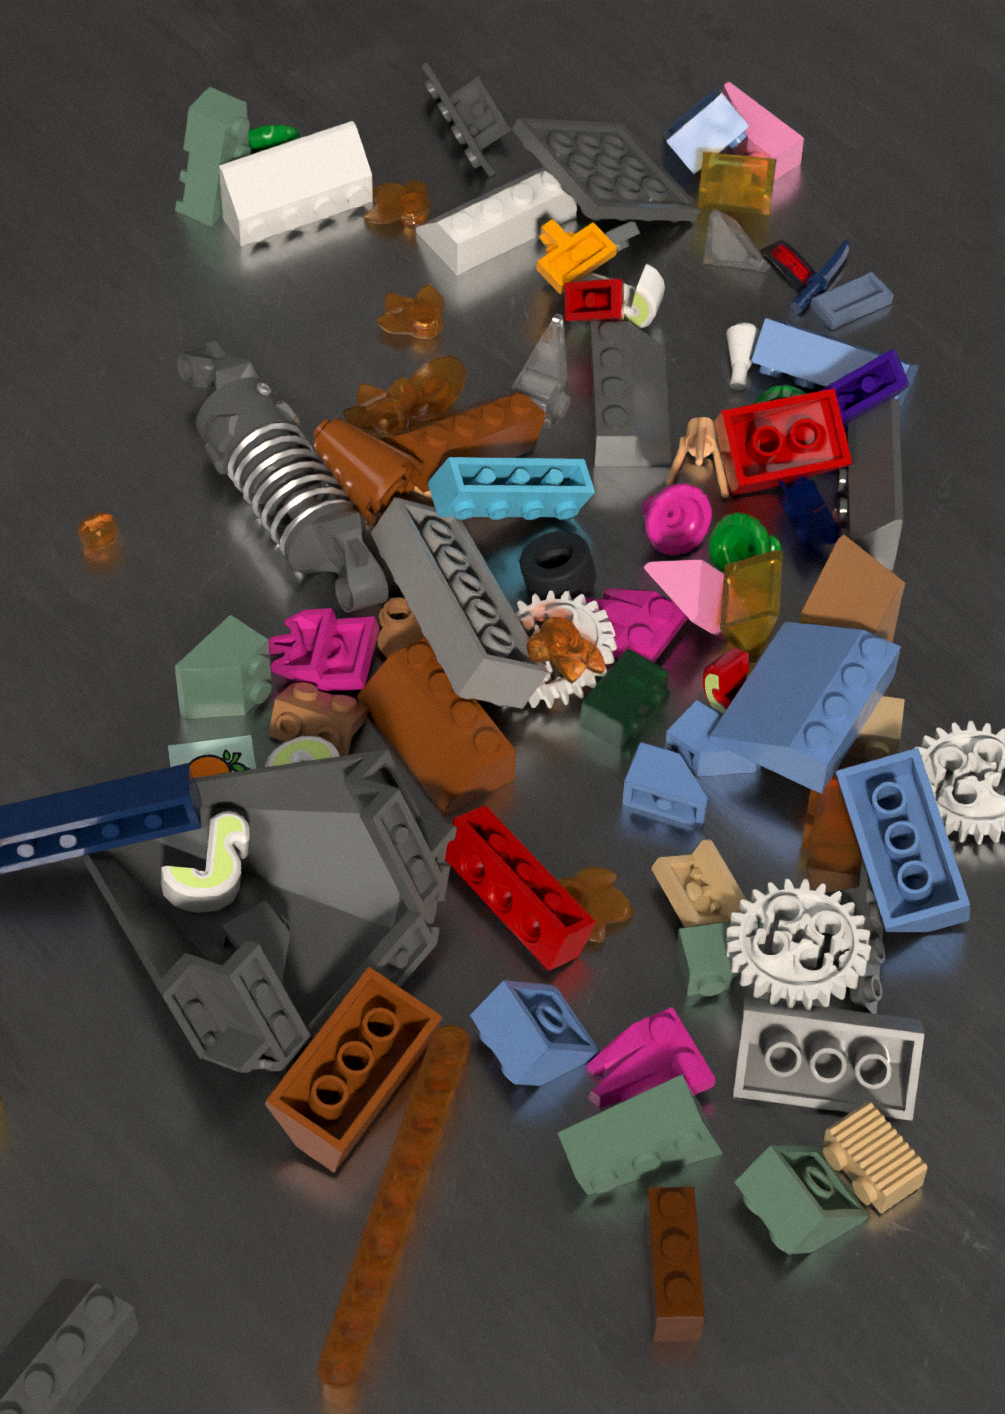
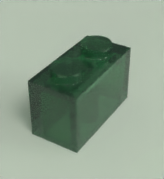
(625, 699)

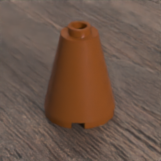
(365, 466)

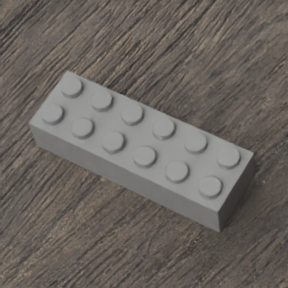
(458, 604)

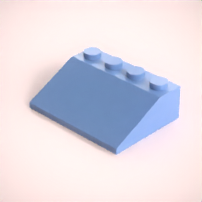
(808, 700)

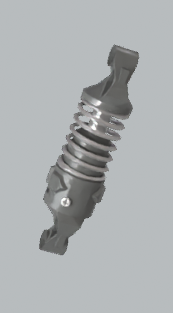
(274, 466)

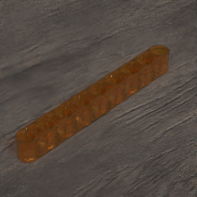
(394, 1229)

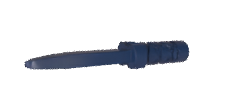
(819, 281)

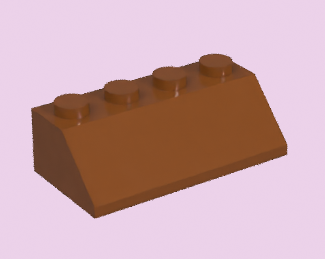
(487, 429)
(435, 732)
(352, 1068)

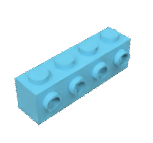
(510, 488)

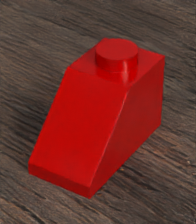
(594, 300)

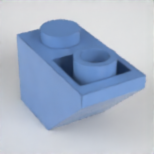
(691, 739)

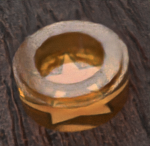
(98, 531)

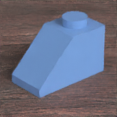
(664, 786)

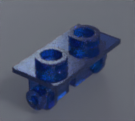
(814, 527)

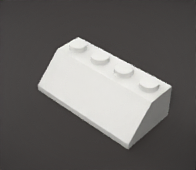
(295, 184)
(497, 220)

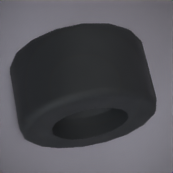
(558, 564)

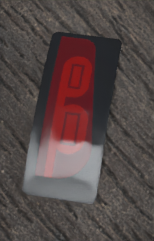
(789, 262)

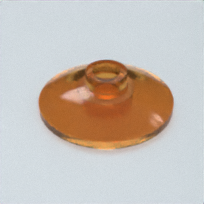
(436, 387)

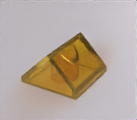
(736, 183)
(751, 601)

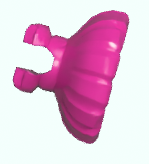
(677, 518)

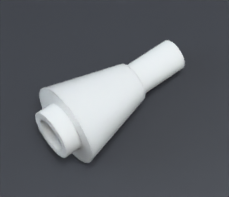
(741, 345)

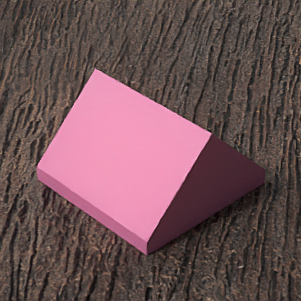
(694, 589)

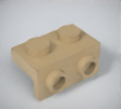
(699, 886)

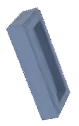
(851, 301)

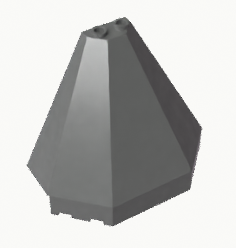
(328, 850)

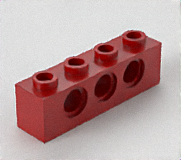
(518, 888)

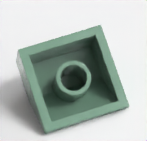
(224, 672)
(799, 1198)

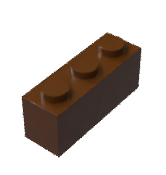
(674, 1264)

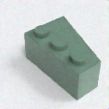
(213, 137)
(640, 1138)

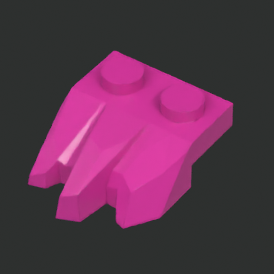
(641, 620)
(325, 650)
(646, 1057)

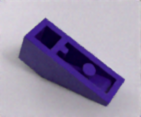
(869, 386)

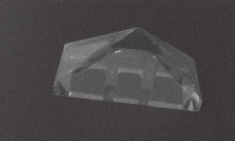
(730, 246)

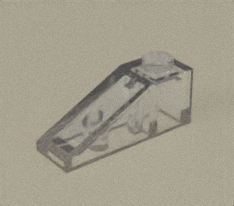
(545, 374)

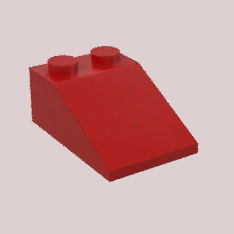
(781, 441)

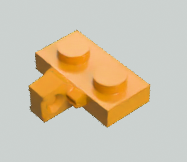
(572, 255)

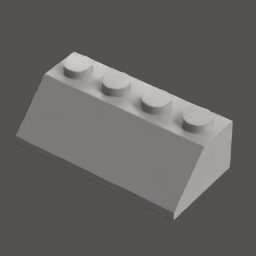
(828, 1058)

